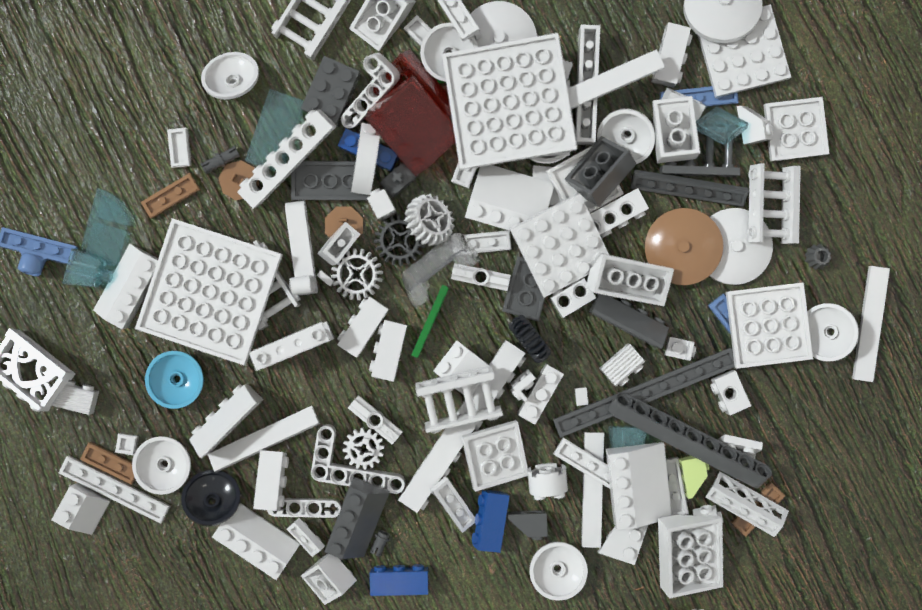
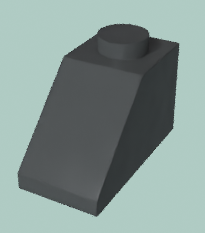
(531, 523)

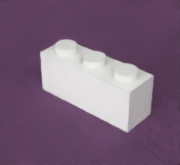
(672, 54)
(362, 326)
(388, 350)
(540, 393)
(270, 480)

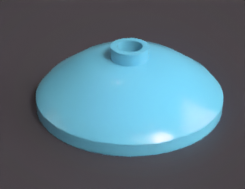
(161, 379)

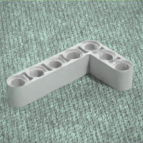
(301, 249)
(349, 471)

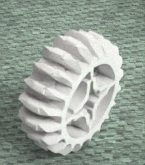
(429, 220)
(344, 285)

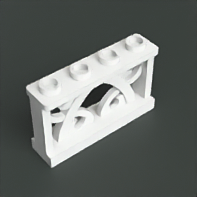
(35, 351)

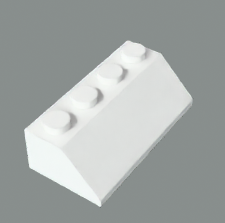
(630, 279)
(128, 287)
(225, 420)
(257, 541)

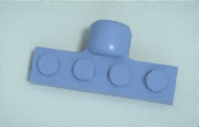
(34, 250)

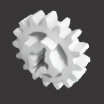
(354, 445)

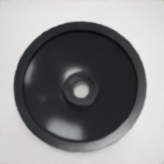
(207, 487)

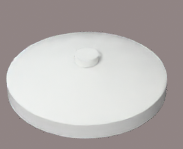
(722, 19)
(502, 23)
(740, 260)

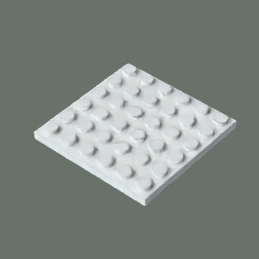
(509, 101)
(208, 291)

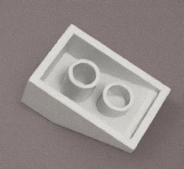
(380, 19)
(675, 130)

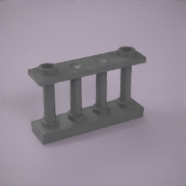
(708, 169)

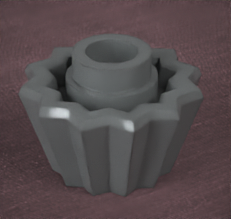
(818, 256)

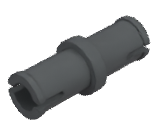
(220, 160)

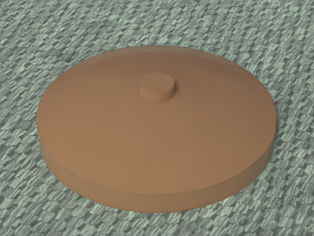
(686, 243)

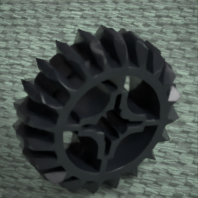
(529, 338)

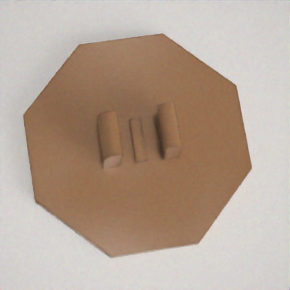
(233, 176)
(338, 216)

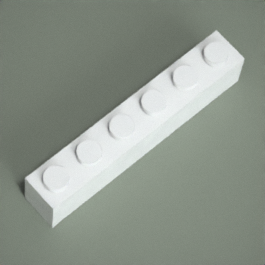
(587, 68)

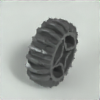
(386, 250)

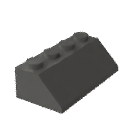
(629, 320)
(356, 520)

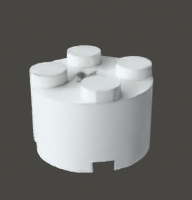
(547, 481)

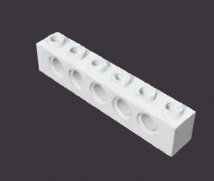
(323, 127)
(633, 200)

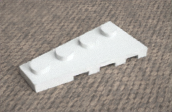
(624, 544)

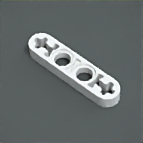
(304, 508)

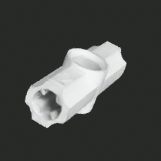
(493, 279)
(384, 428)

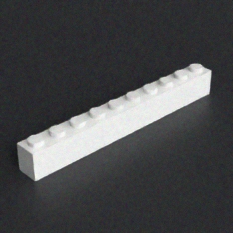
(450, 442)

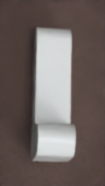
(368, 94)

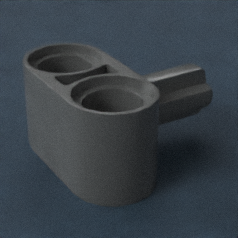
(398, 180)

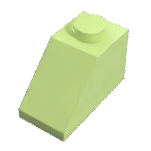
(693, 474)

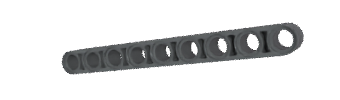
(689, 440)

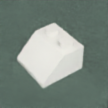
(459, 360)
(81, 509)
(329, 578)

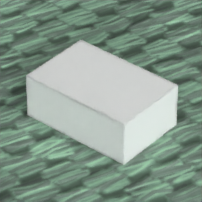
(323, 276)
(581, 396)

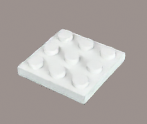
(797, 129)
(558, 174)
(495, 455)

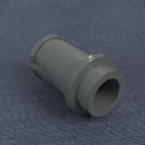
(382, 538)

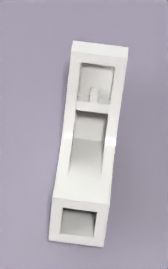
(365, 160)

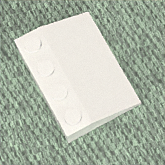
(507, 197)
(638, 485)
(690, 554)

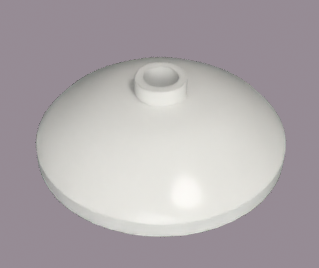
(439, 41)
(230, 75)
(642, 132)
(846, 334)
(150, 471)
(561, 583)

